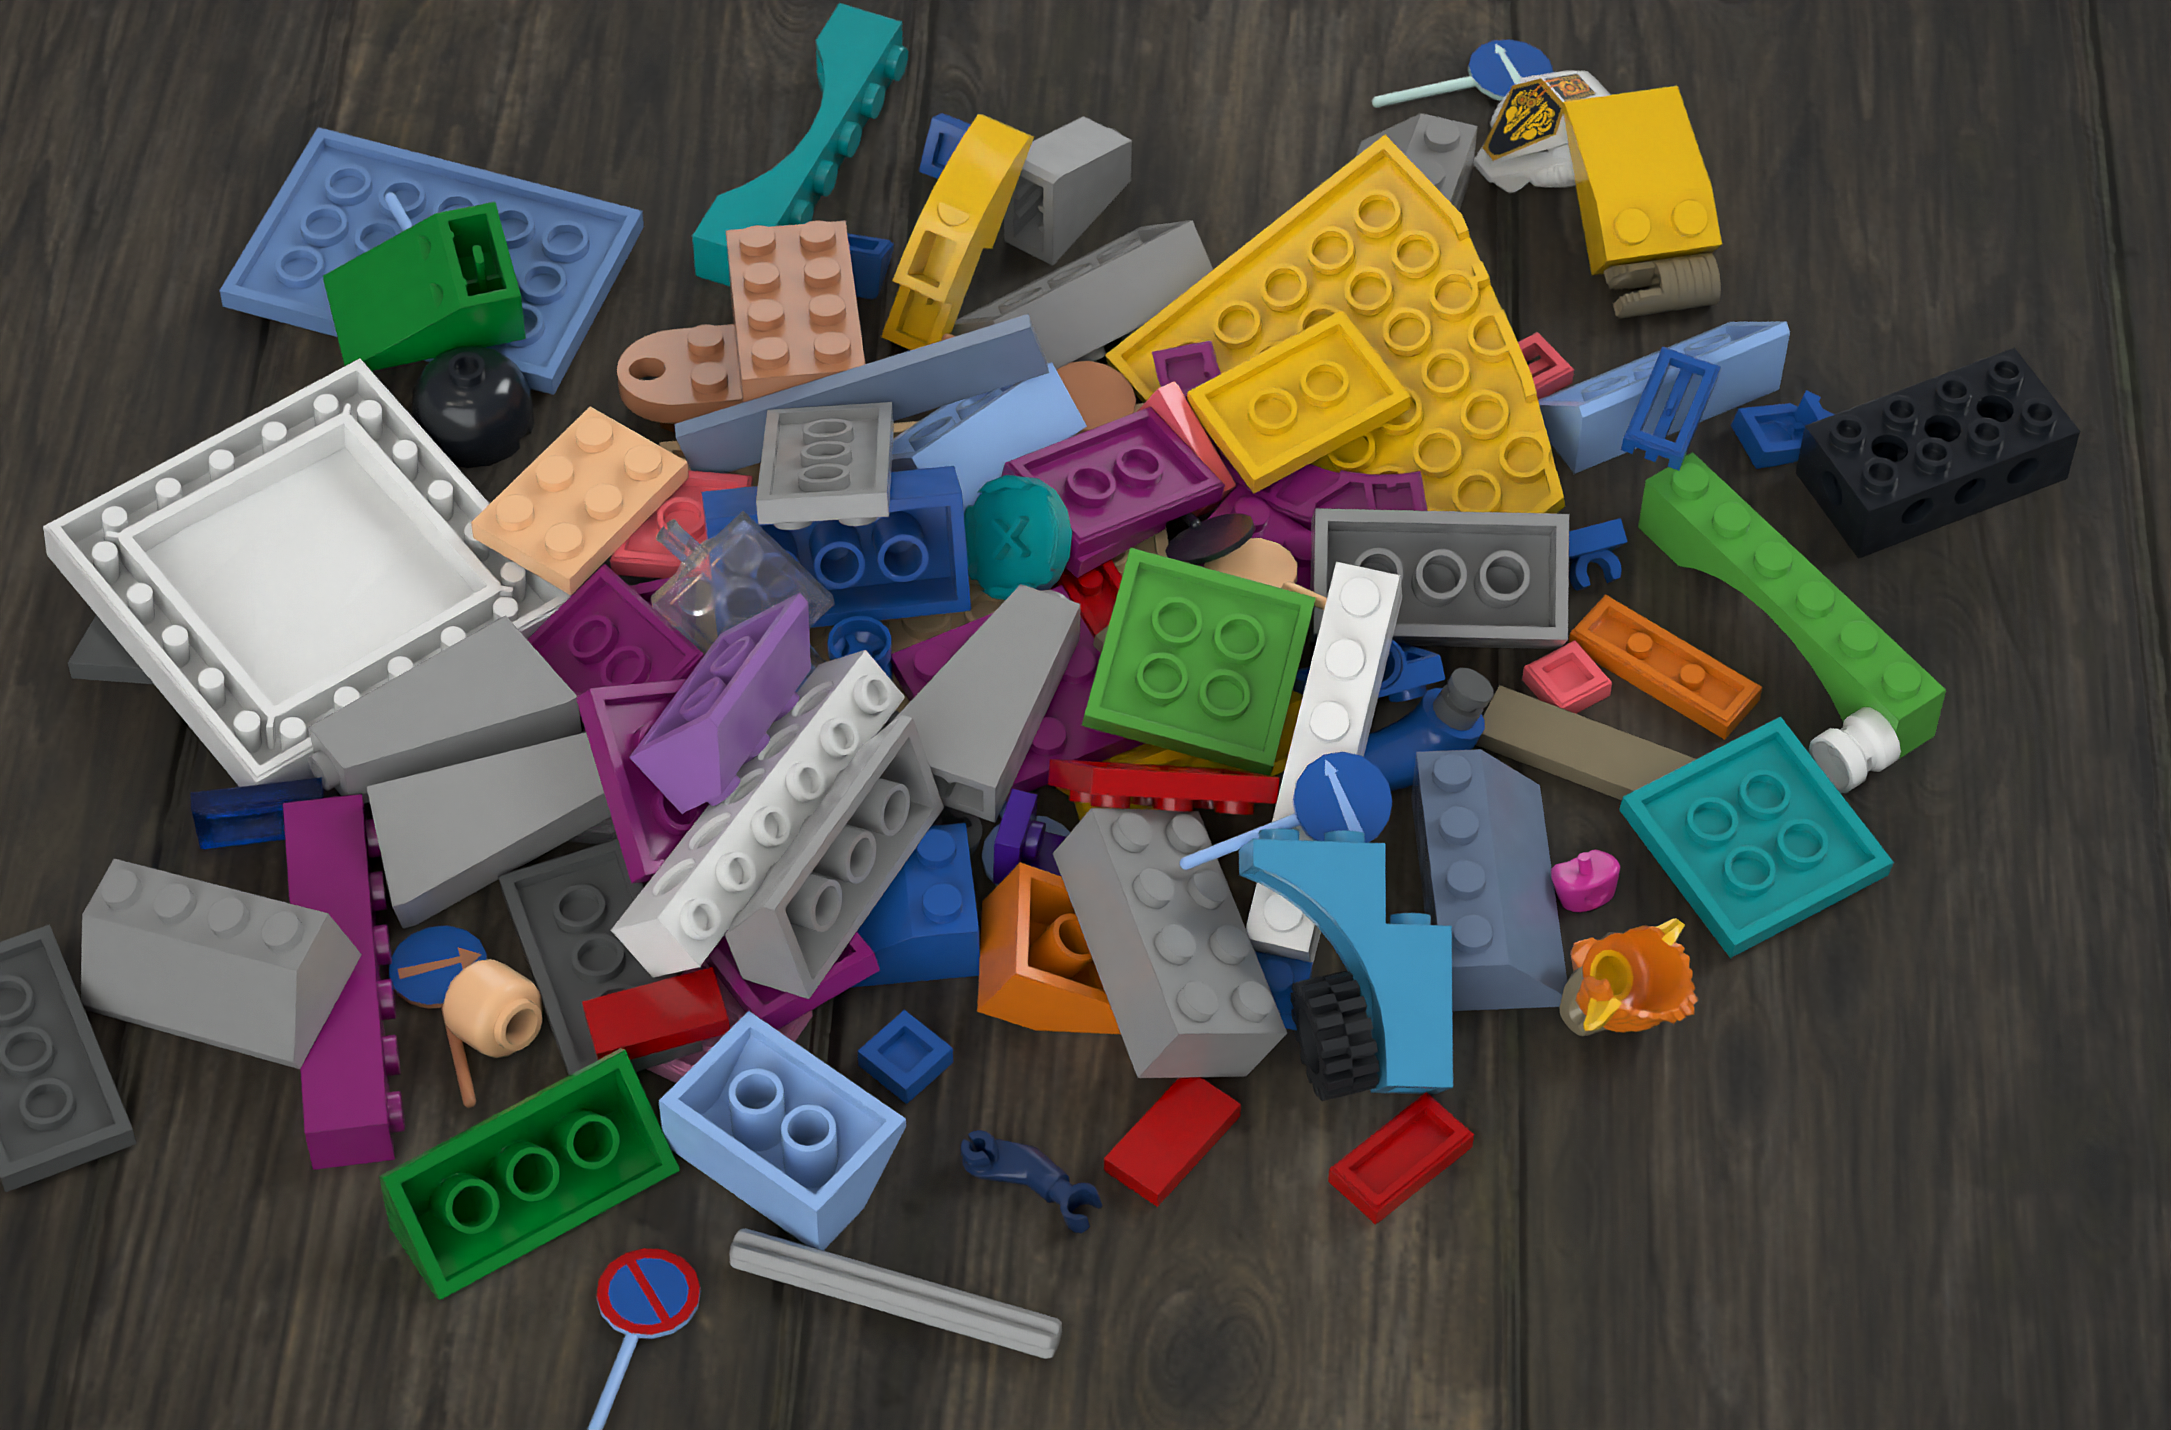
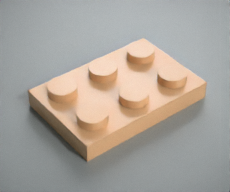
(580, 500)

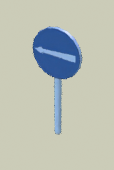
(1330, 795)

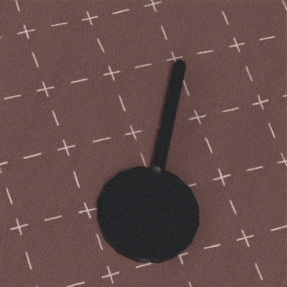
(1210, 538)

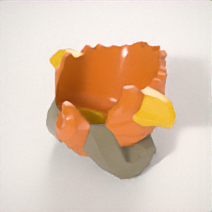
(1628, 981)

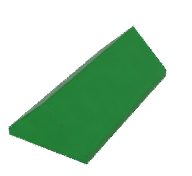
(526, 1174)

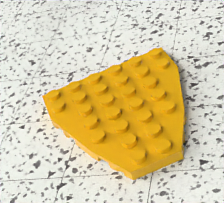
(1420, 296)

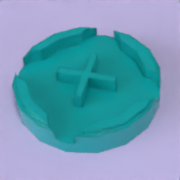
(1017, 536)

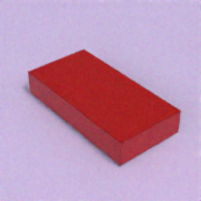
(657, 1015)
(1172, 1138)
(1400, 1158)

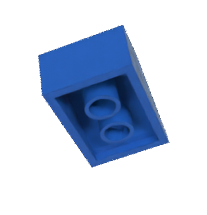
(927, 915)

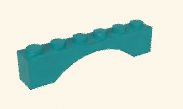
(855, 65)

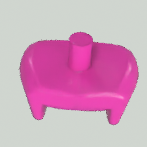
(1586, 880)

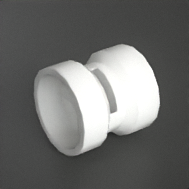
(1861, 746)

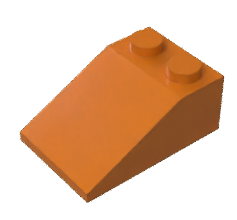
(1037, 959)

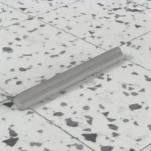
(896, 1293)

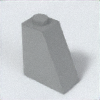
(1066, 187)

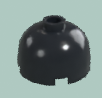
(473, 405)

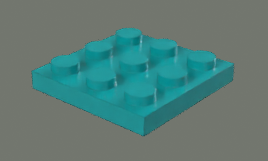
(1755, 836)

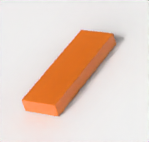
(1666, 667)

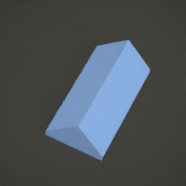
(1592, 417)

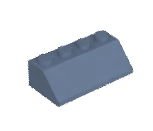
(1488, 879)

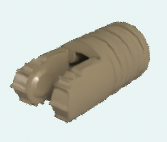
(1672, 284)

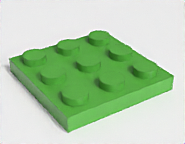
(1199, 662)

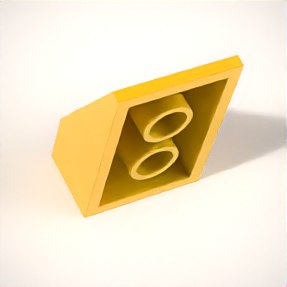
(1639, 178)

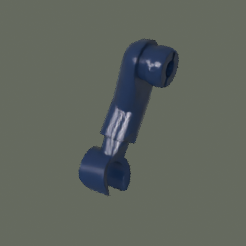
(1027, 1165)

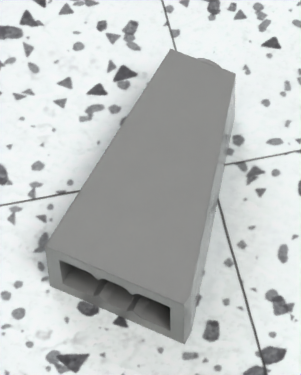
(992, 698)
(451, 709)
(481, 819)

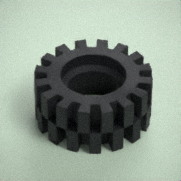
(1334, 1035)

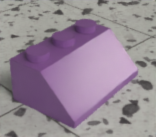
(728, 706)

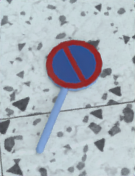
(644, 1297)

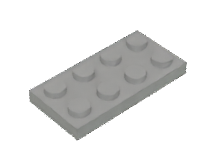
(826, 465)

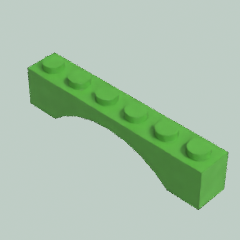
(1714, 530)

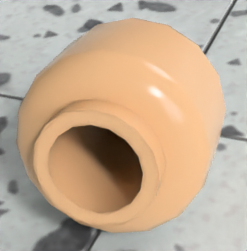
(493, 1008)

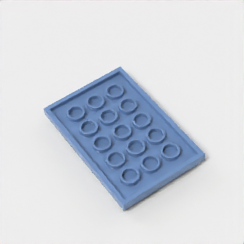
(335, 209)

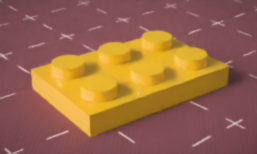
(1298, 401)

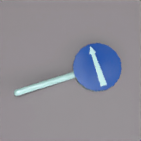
(1491, 69)

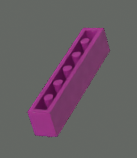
(347, 1070)

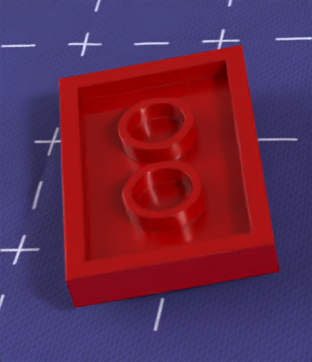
(1163, 786)

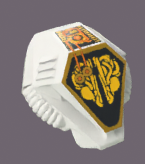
(1530, 122)

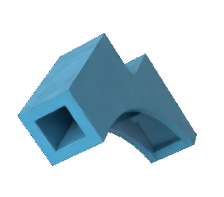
(1398, 965)

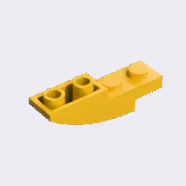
(953, 230)

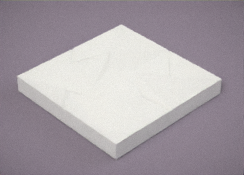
(292, 569)

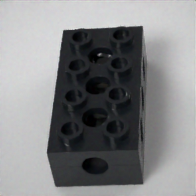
(1936, 452)

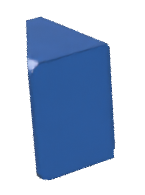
(869, 263)

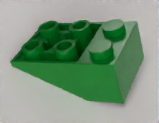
(428, 291)

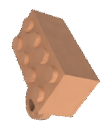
(789, 328)

